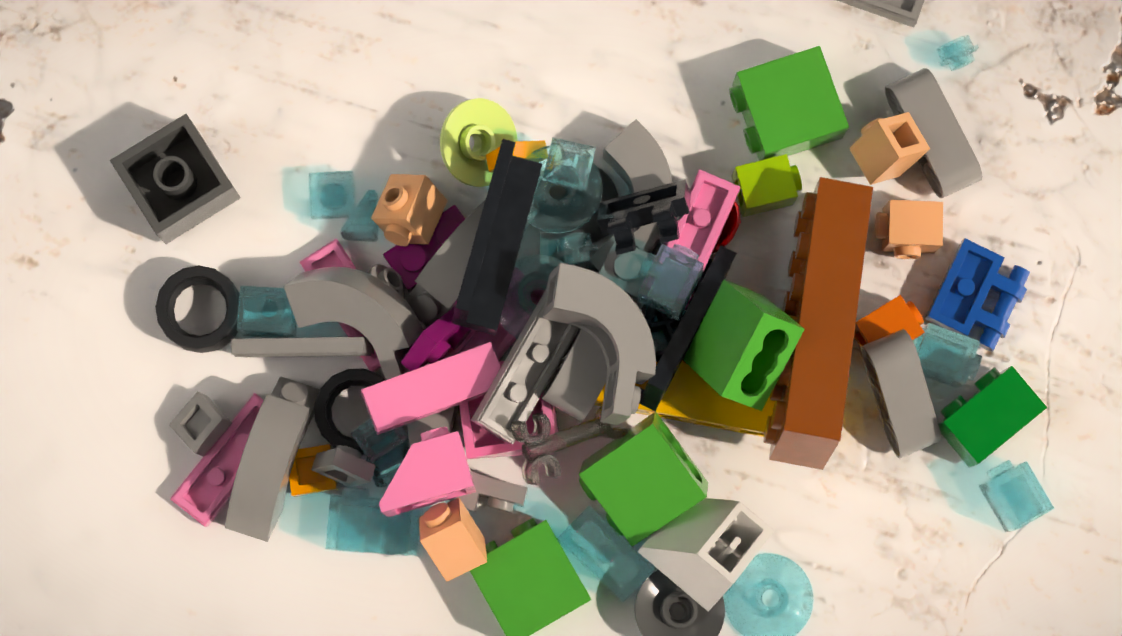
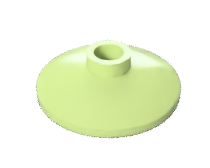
(487, 125)

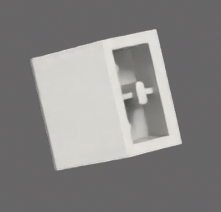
(707, 547)

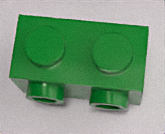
(990, 415)

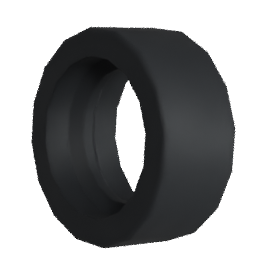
(166, 303)
(327, 396)

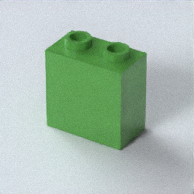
(788, 105)
(743, 345)
(643, 480)
(529, 580)

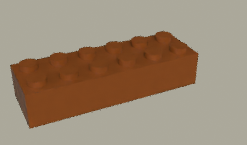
(825, 303)

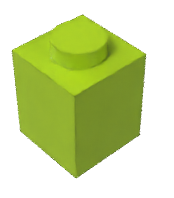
(766, 185)

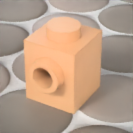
(888, 147)
(409, 209)
(910, 228)
(452, 539)

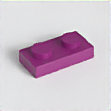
(412, 259)
(435, 342)

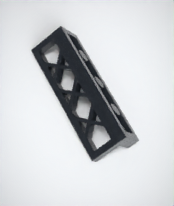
(497, 241)
(687, 327)

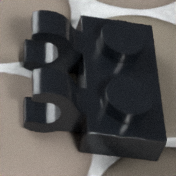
(629, 212)

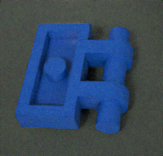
(966, 288)

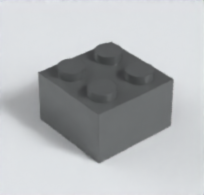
(175, 179)

